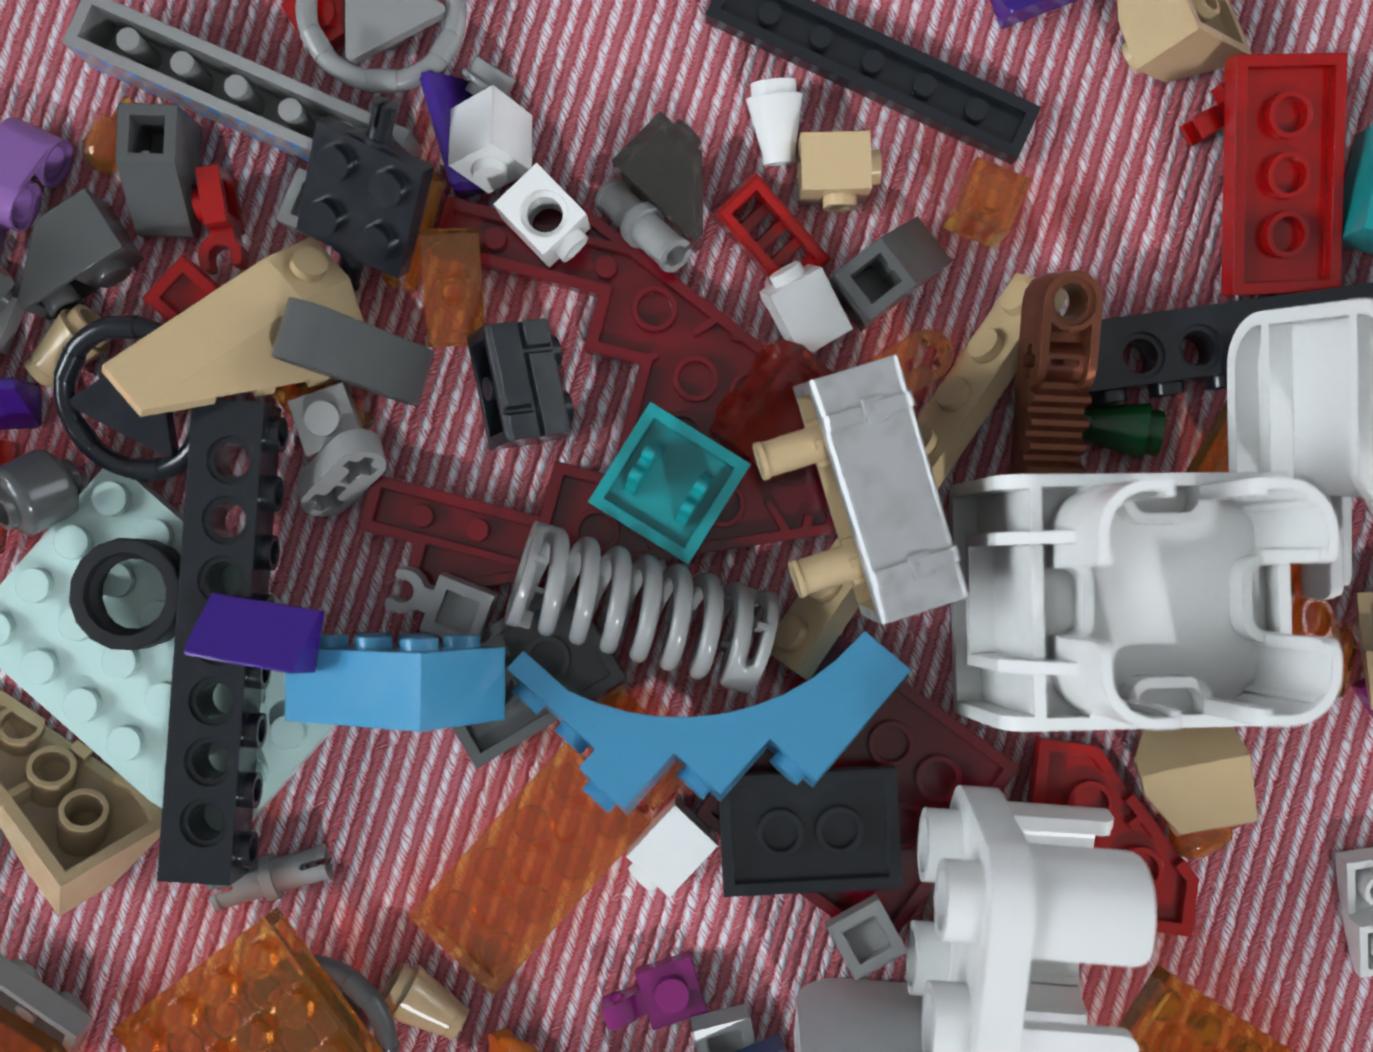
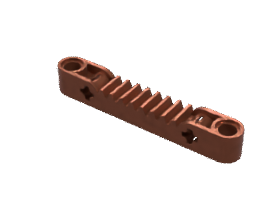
(1049, 396)

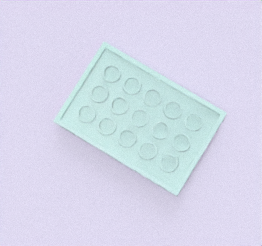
(123, 696)

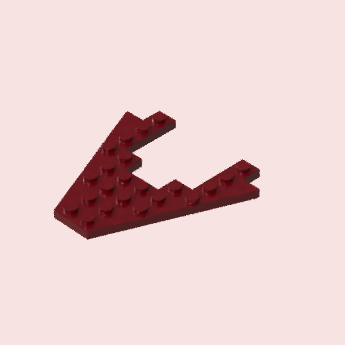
(686, 366)

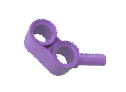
(26, 157)

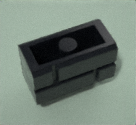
(520, 383)

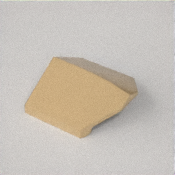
(1197, 777)

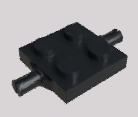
(365, 193)

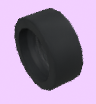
(87, 593)

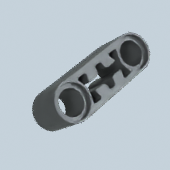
(352, 352)

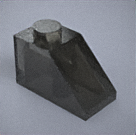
(666, 170)

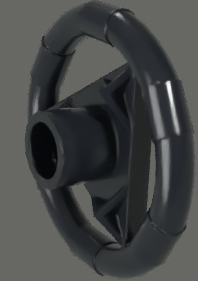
(109, 407)

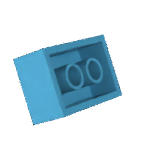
(400, 683)

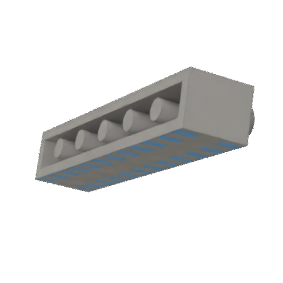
(209, 78)

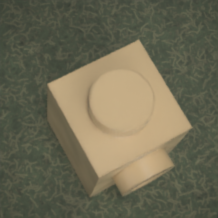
(836, 169)

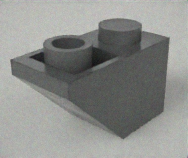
(156, 168)
(74, 254)
(888, 272)

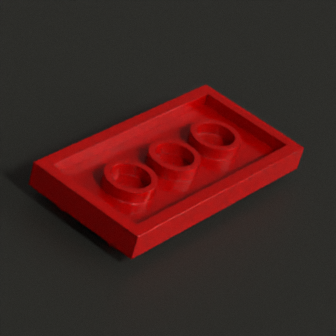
(1283, 172)

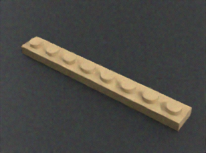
(946, 430)

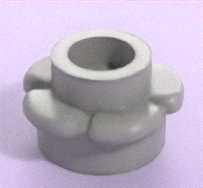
(484, 74)

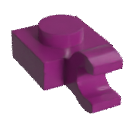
(665, 992)

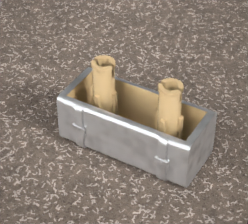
(877, 492)

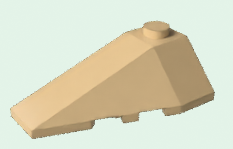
(1179, 36)
(229, 336)
(67, 811)

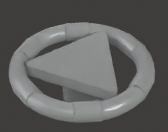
(379, 27)

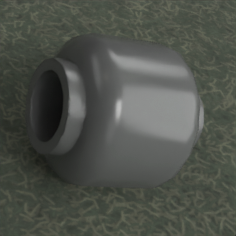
(37, 491)

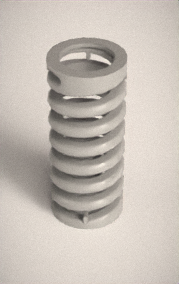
(551, 546)

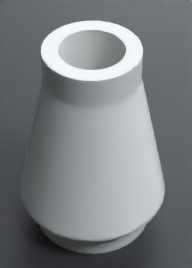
(776, 118)

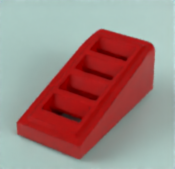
(770, 204)

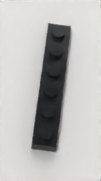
(882, 71)

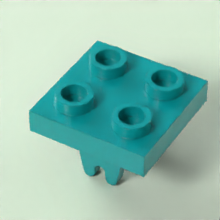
(669, 483)

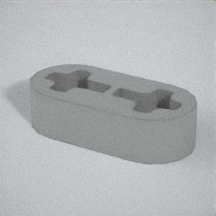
(341, 472)

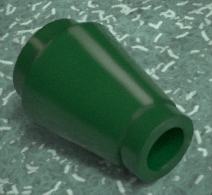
(1126, 428)

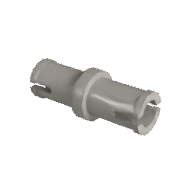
(642, 225)
(274, 876)

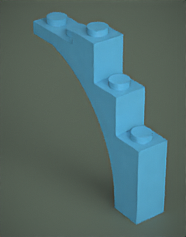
(802, 728)

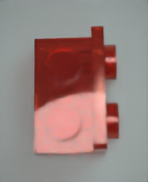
(766, 400)

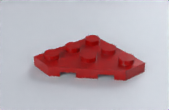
(1083, 776)

